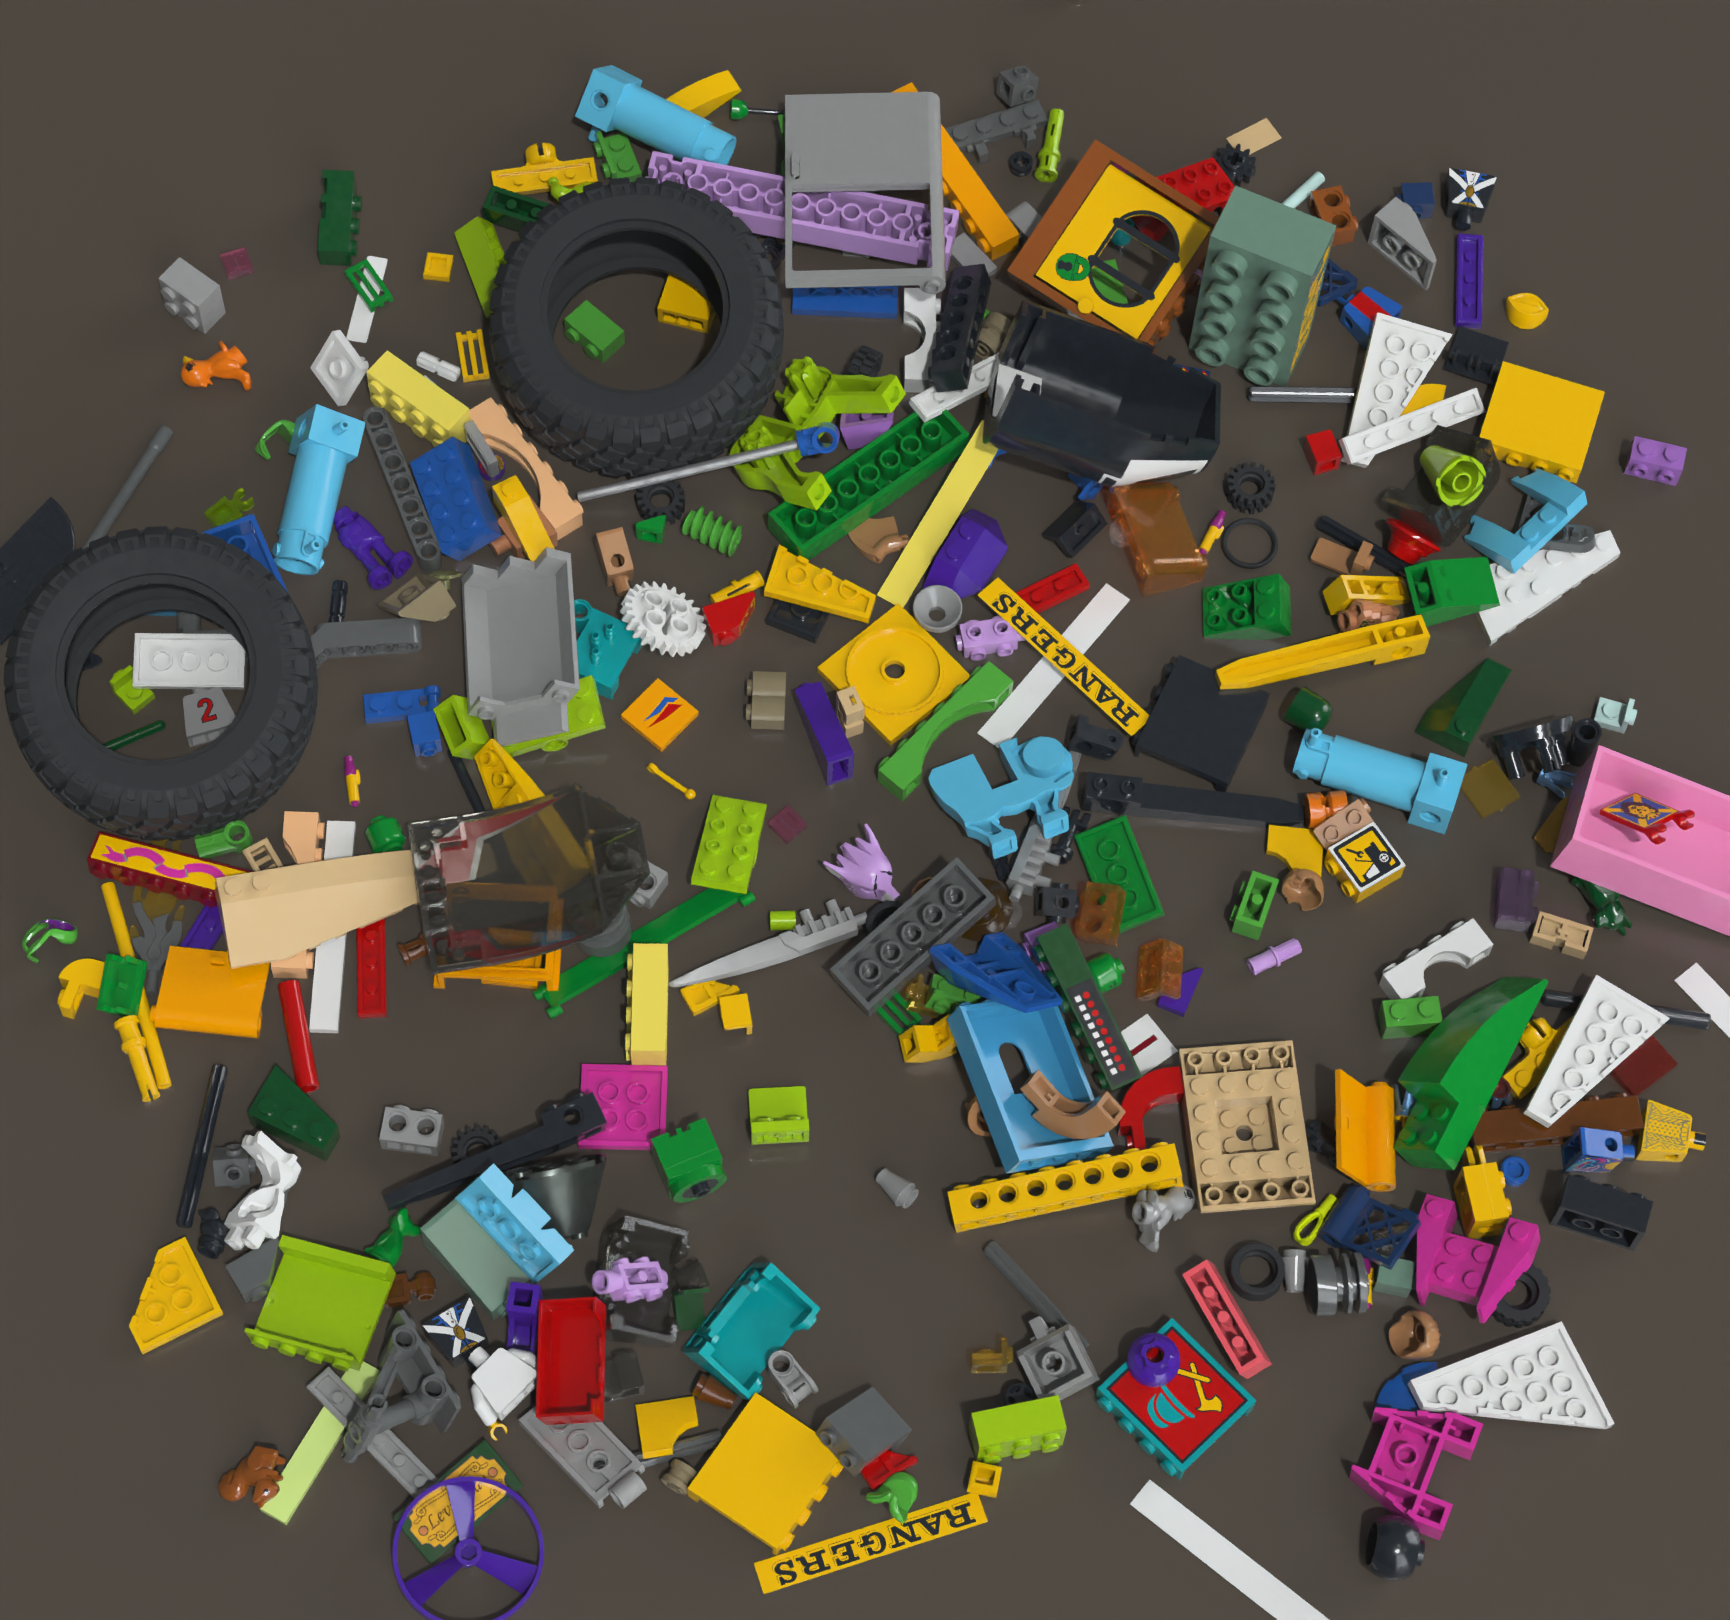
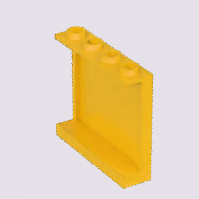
(1541, 421)
(766, 1473)

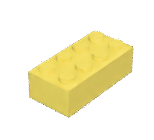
(416, 400)
(647, 1005)

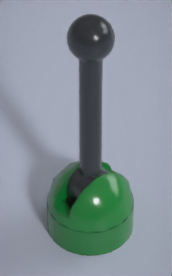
(740, 110)

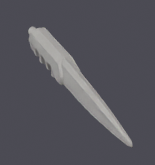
(1036, 852)
(786, 946)

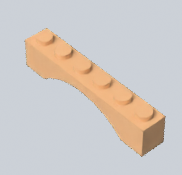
(502, 435)
(301, 841)

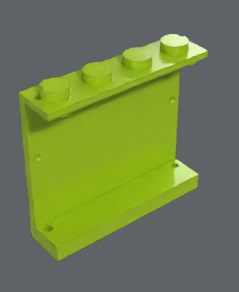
(323, 1304)

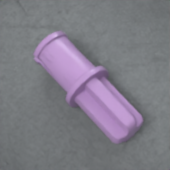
(1273, 956)

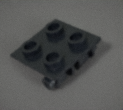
(1476, 356)

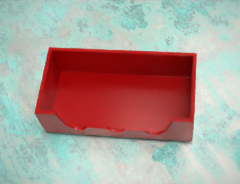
(1200, 182)
(571, 1361)

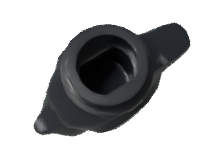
(213, 1234)

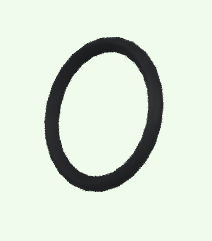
(1250, 521)

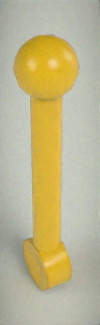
(689, 793)

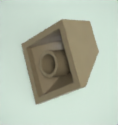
(420, 599)

